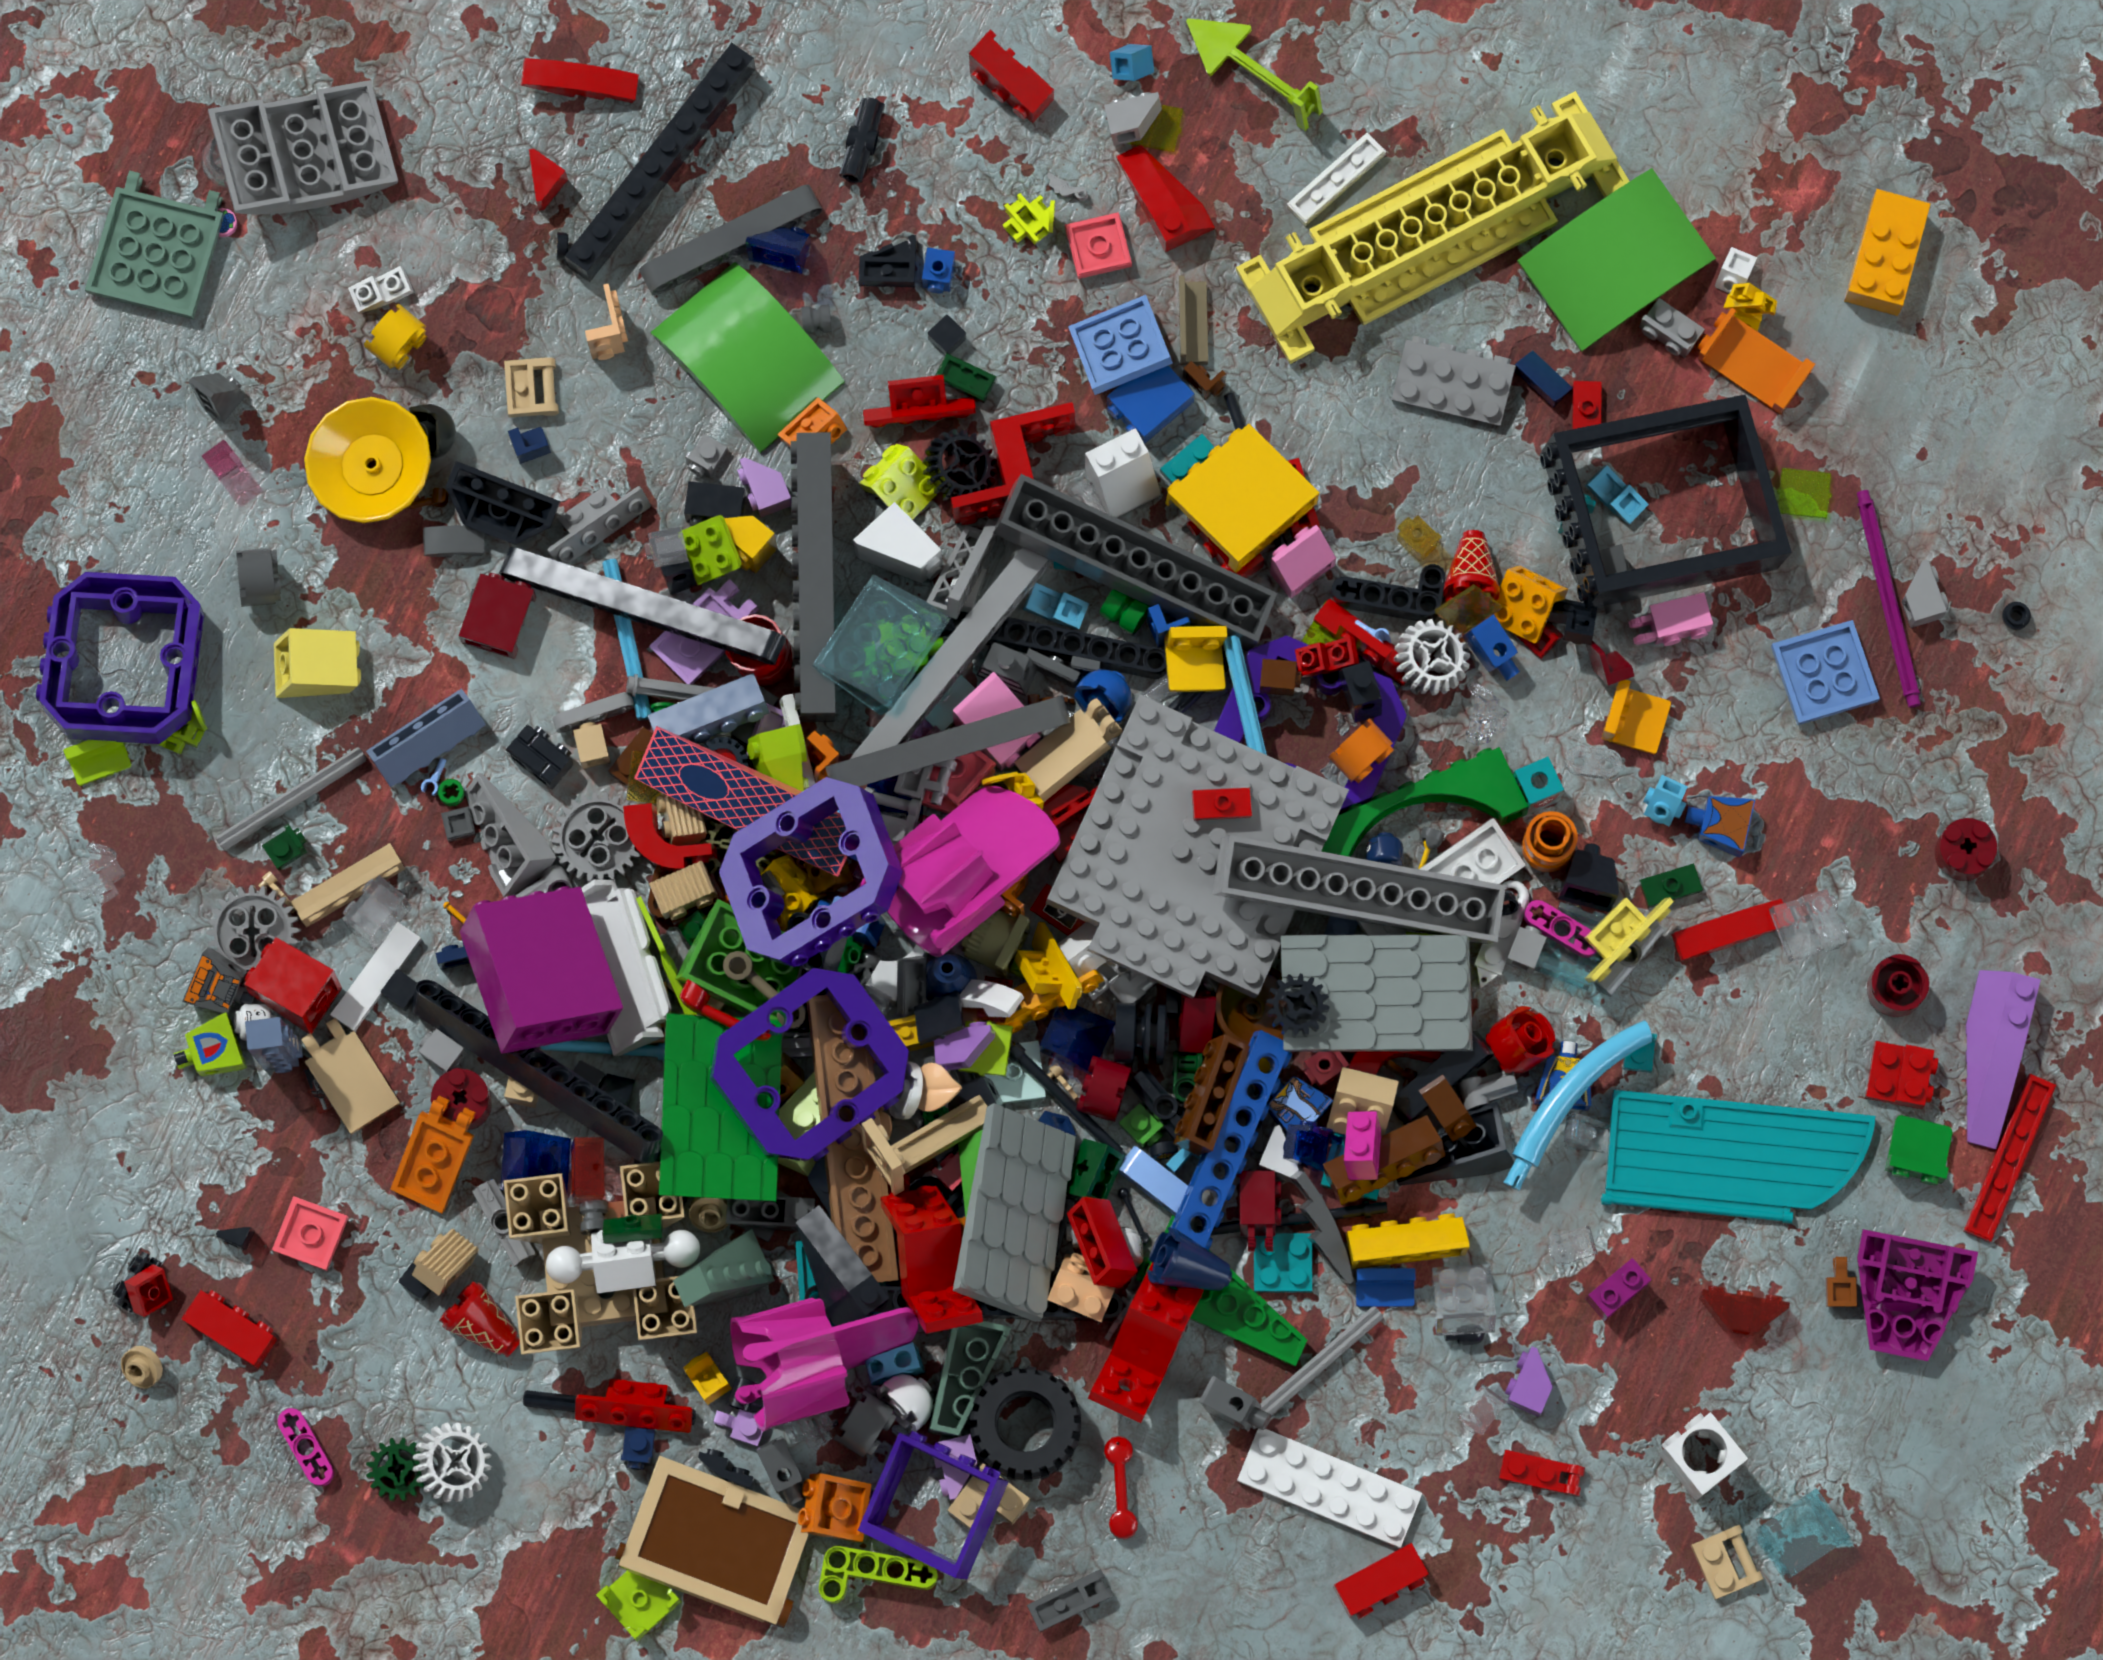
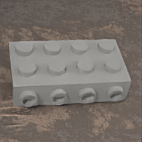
(1453, 381)

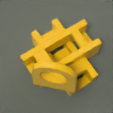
(1750, 304)
(1018, 783)

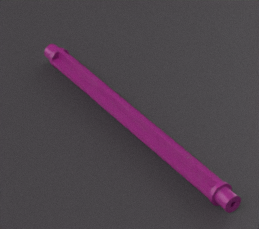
(1888, 599)

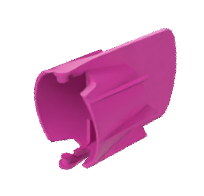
(965, 864)
(808, 1356)

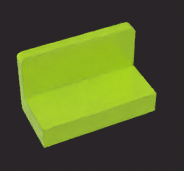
(96, 759)

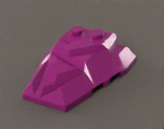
(1910, 1291)

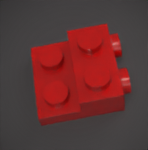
(1901, 1075)

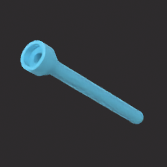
(605, 1048)

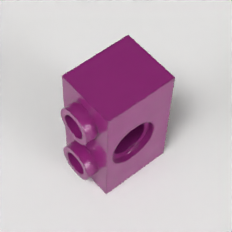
(1618, 1289)

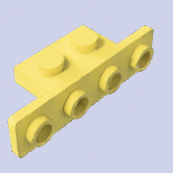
(1618, 931)

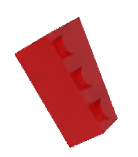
(1009, 79)

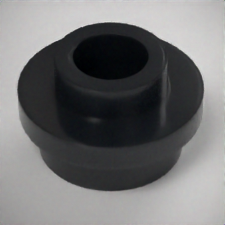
(2019, 608)

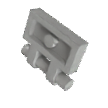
(916, 782)

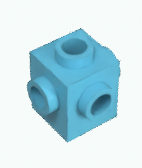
(1665, 801)

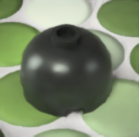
(437, 426)

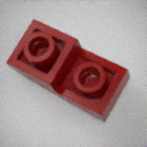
(1326, 657)

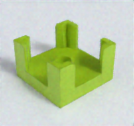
(638, 1602)

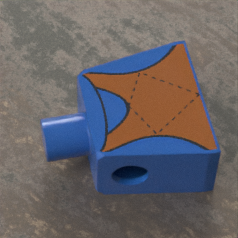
(1723, 823)

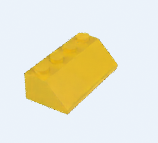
(1407, 1242)

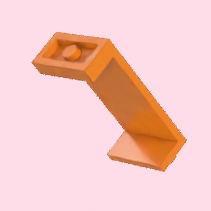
(1753, 362)

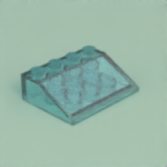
(880, 644)

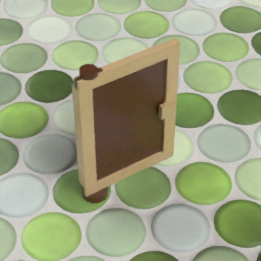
(715, 1542)

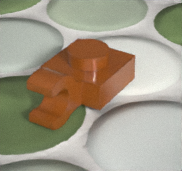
(1840, 1289)

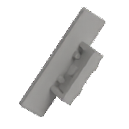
(596, 520)

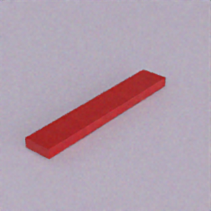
(2009, 1158)

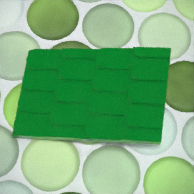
(703, 1141)

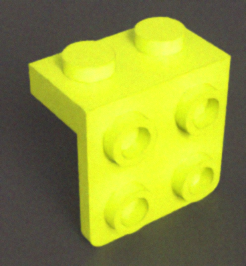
(900, 480)

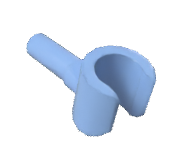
(1381, 633)
(435, 777)

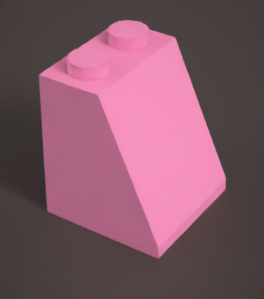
(988, 700)

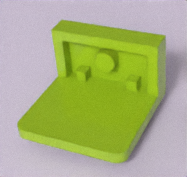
(711, 550)

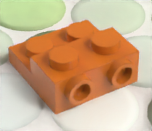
(834, 1507)

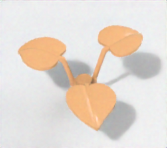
(937, 1091)

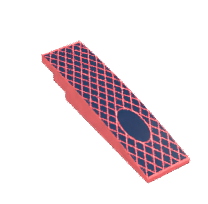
(732, 794)

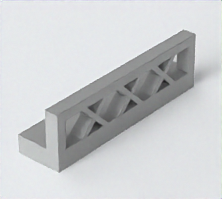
(968, 573)

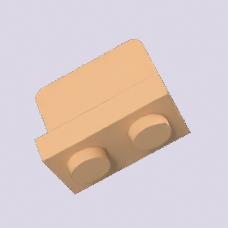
(608, 339)
(1076, 1290)

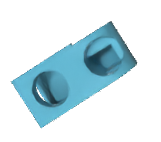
(898, 1361)

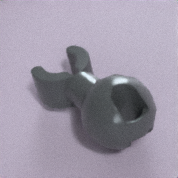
(867, 964)

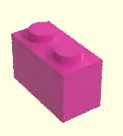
(1362, 1145)

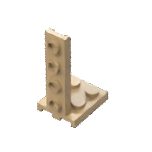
(923, 1144)

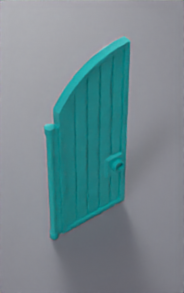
(1729, 1155)

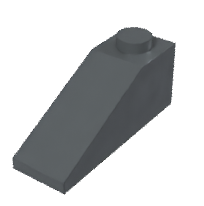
(217, 394)

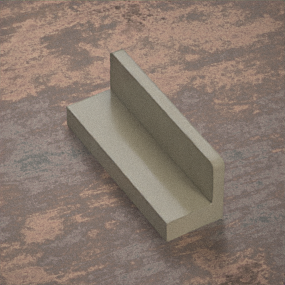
(1193, 322)

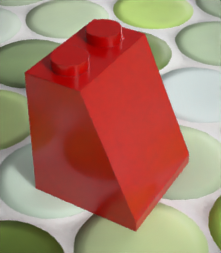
(293, 984)

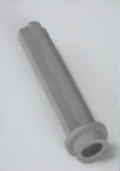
(663, 689)

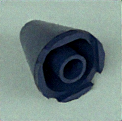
(947, 975)
(1186, 1264)

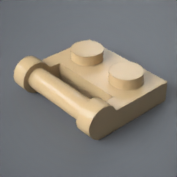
(521, 387)
(1718, 1567)

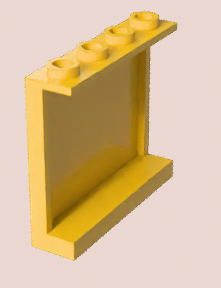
(1243, 495)

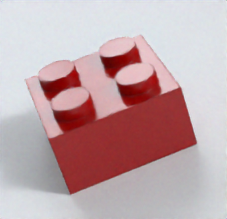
(148, 1290)

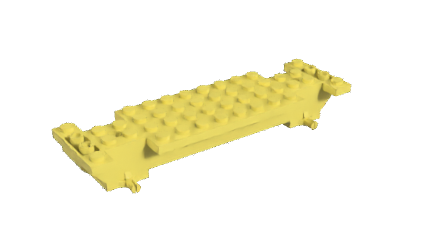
(1432, 225)

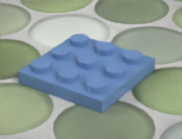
(1120, 344)
(1825, 672)

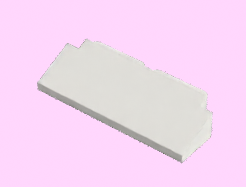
(631, 965)

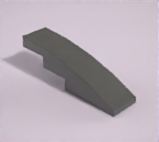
(1327, 1236)

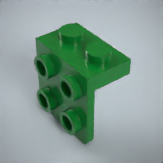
(1919, 1150)

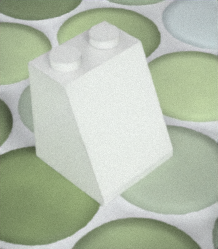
(1122, 474)
(899, 546)

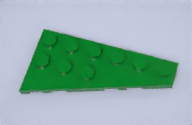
(1247, 1319)

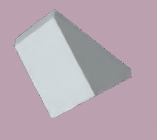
(1273, 1157)

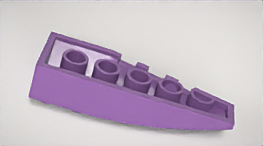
(1995, 1045)

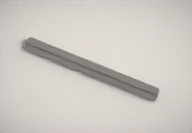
(291, 798)
(1321, 1361)

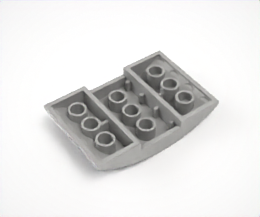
(303, 150)

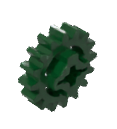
(384, 1472)

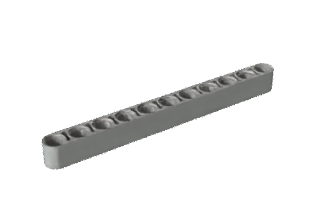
(957, 652)

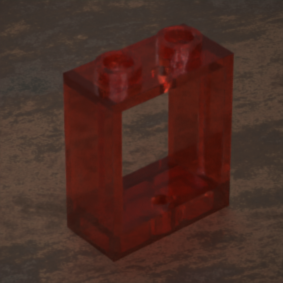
(587, 1169)

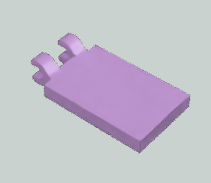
(692, 658)

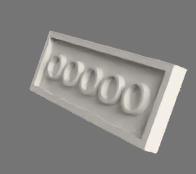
(1478, 856)
(1329, 1487)

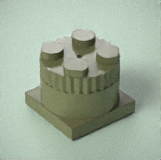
(997, 941)

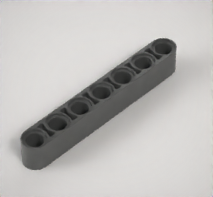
(728, 240)

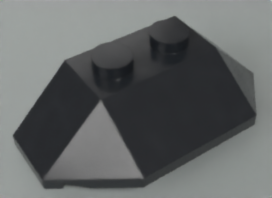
(499, 505)

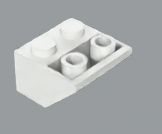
(1082, 961)

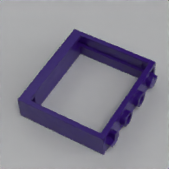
(887, 1486)

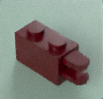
(1258, 1208)

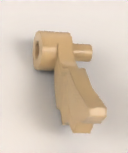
(269, 879)
(1056, 1071)

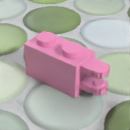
(1675, 620)

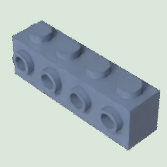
(714, 711)
(426, 738)
(273, 1044)

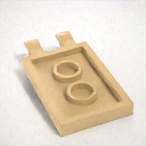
(1069, 749)
(349, 1078)

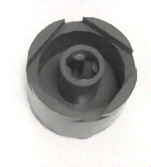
(256, 577)
(864, 1424)

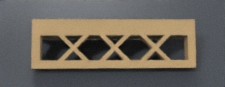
(346, 885)

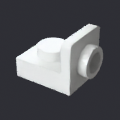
(1735, 269)

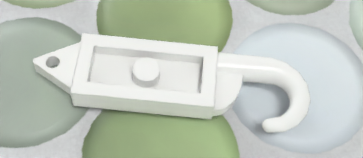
(1493, 956)

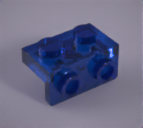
(1308, 1144)

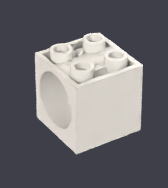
(1729, 1455)

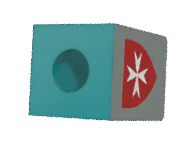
(1541, 797)

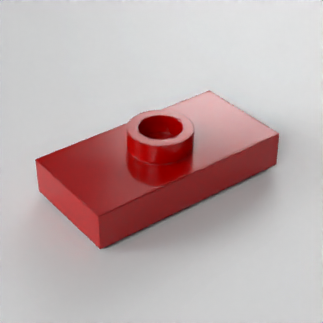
(1586, 403)
(1221, 804)

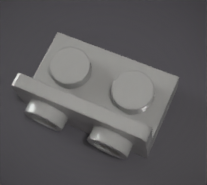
(1671, 328)

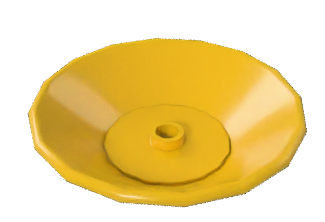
(351, 439)

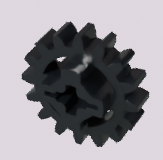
(1307, 1011)

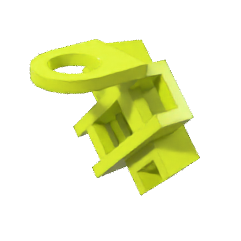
(1025, 224)

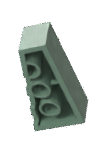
(726, 1273)
(963, 1372)

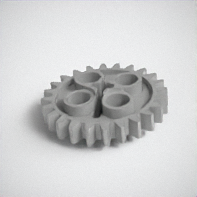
(577, 822)
(226, 931)

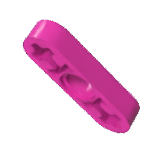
(1559, 917)
(323, 1462)

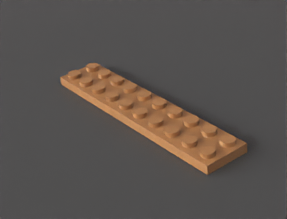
(850, 1172)

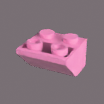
(1302, 561)

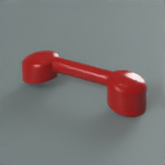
(696, 1000)
(1123, 1522)

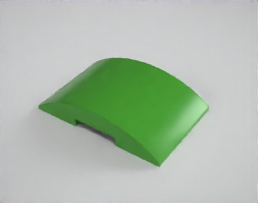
(1616, 259)
(748, 355)

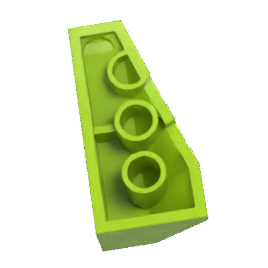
(780, 755)

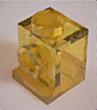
(1418, 547)

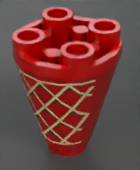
(1472, 566)
(481, 1321)

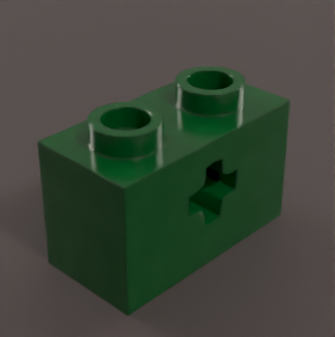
(1094, 1170)

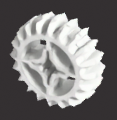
(1451, 666)
(433, 1447)

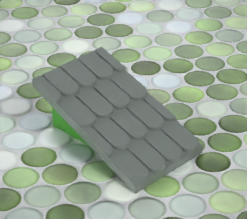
(1383, 992)
(1013, 1210)

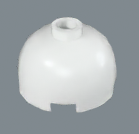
(909, 1399)

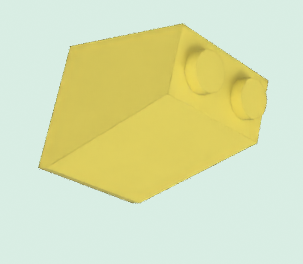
(316, 663)

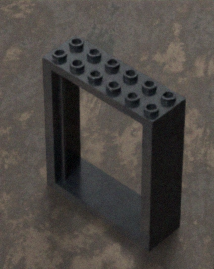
(1571, 509)

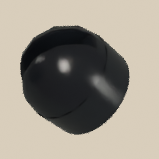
(1513, 905)

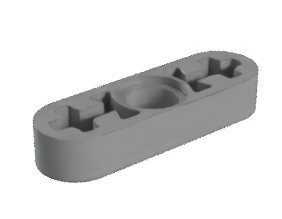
(593, 712)

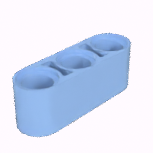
(1153, 1179)

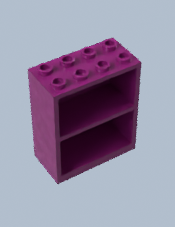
(541, 969)

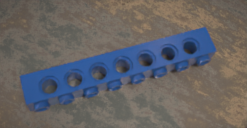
(1261, 1046)

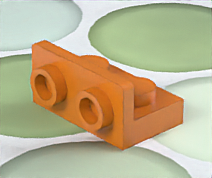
(814, 419)

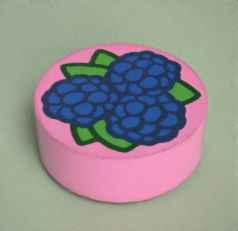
(229, 223)

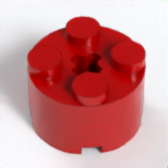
(1521, 1040)

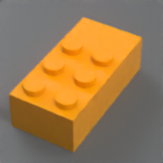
(1887, 252)

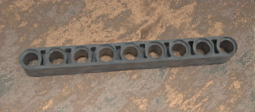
(951, 743)

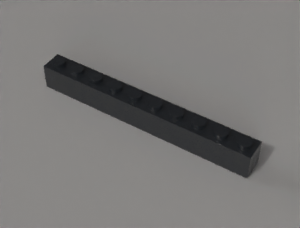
(660, 162)

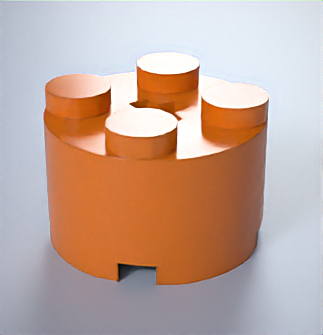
(1361, 751)

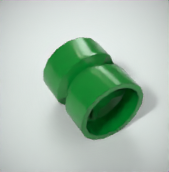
(1128, 611)

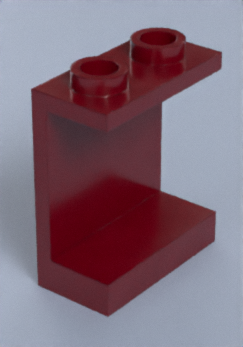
(496, 614)

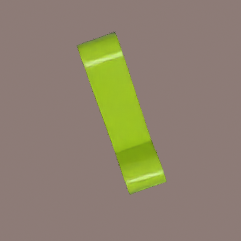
(879, 1574)

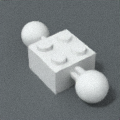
(622, 1263)

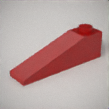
(1166, 203)

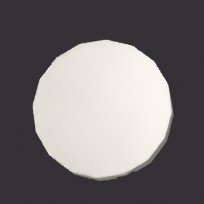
(911, 1093)

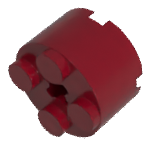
(1975, 836)
(1912, 980)
(468, 1084)
(1104, 1089)

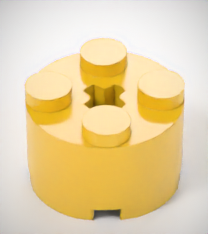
(396, 337)

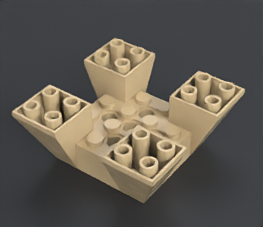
(555, 1319)

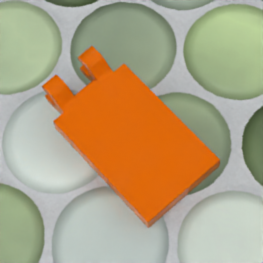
(434, 1156)

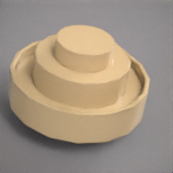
(708, 1213)
(141, 1367)

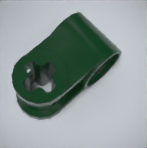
(1183, 1071)

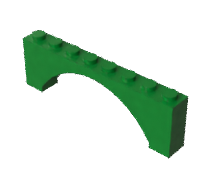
(1475, 783)

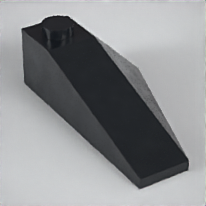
(1479, 1153)
(838, 1272)

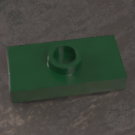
(966, 378)
(1673, 884)
(632, 1228)

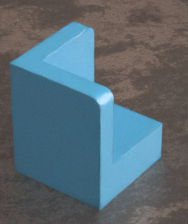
(1132, 62)

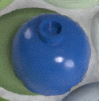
(1110, 690)

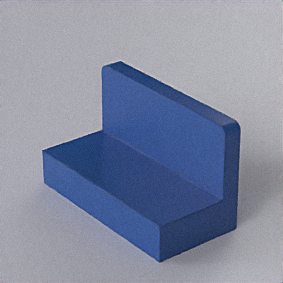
(1159, 626)
(1385, 1287)

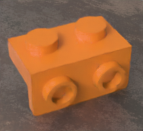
(821, 754)
(1012, 905)

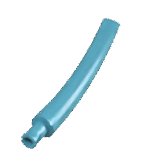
(1566, 1093)

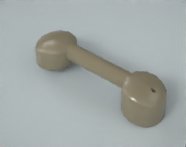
(740, 965)

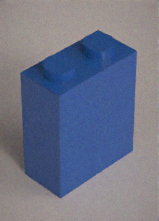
(1150, 402)

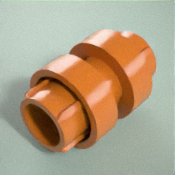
(1553, 826)

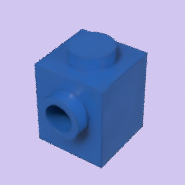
(938, 270)

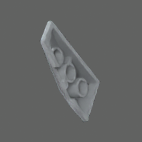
(513, 844)

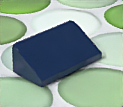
(1542, 378)

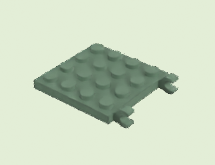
(155, 250)

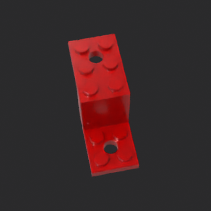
(1012, 458)
(929, 1257)
(1144, 1348)

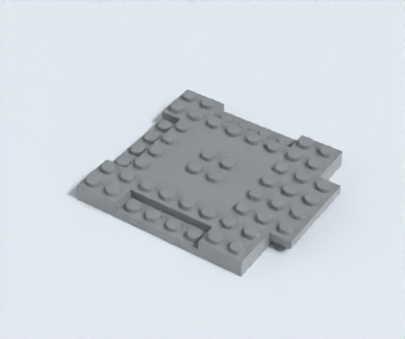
(1151, 869)

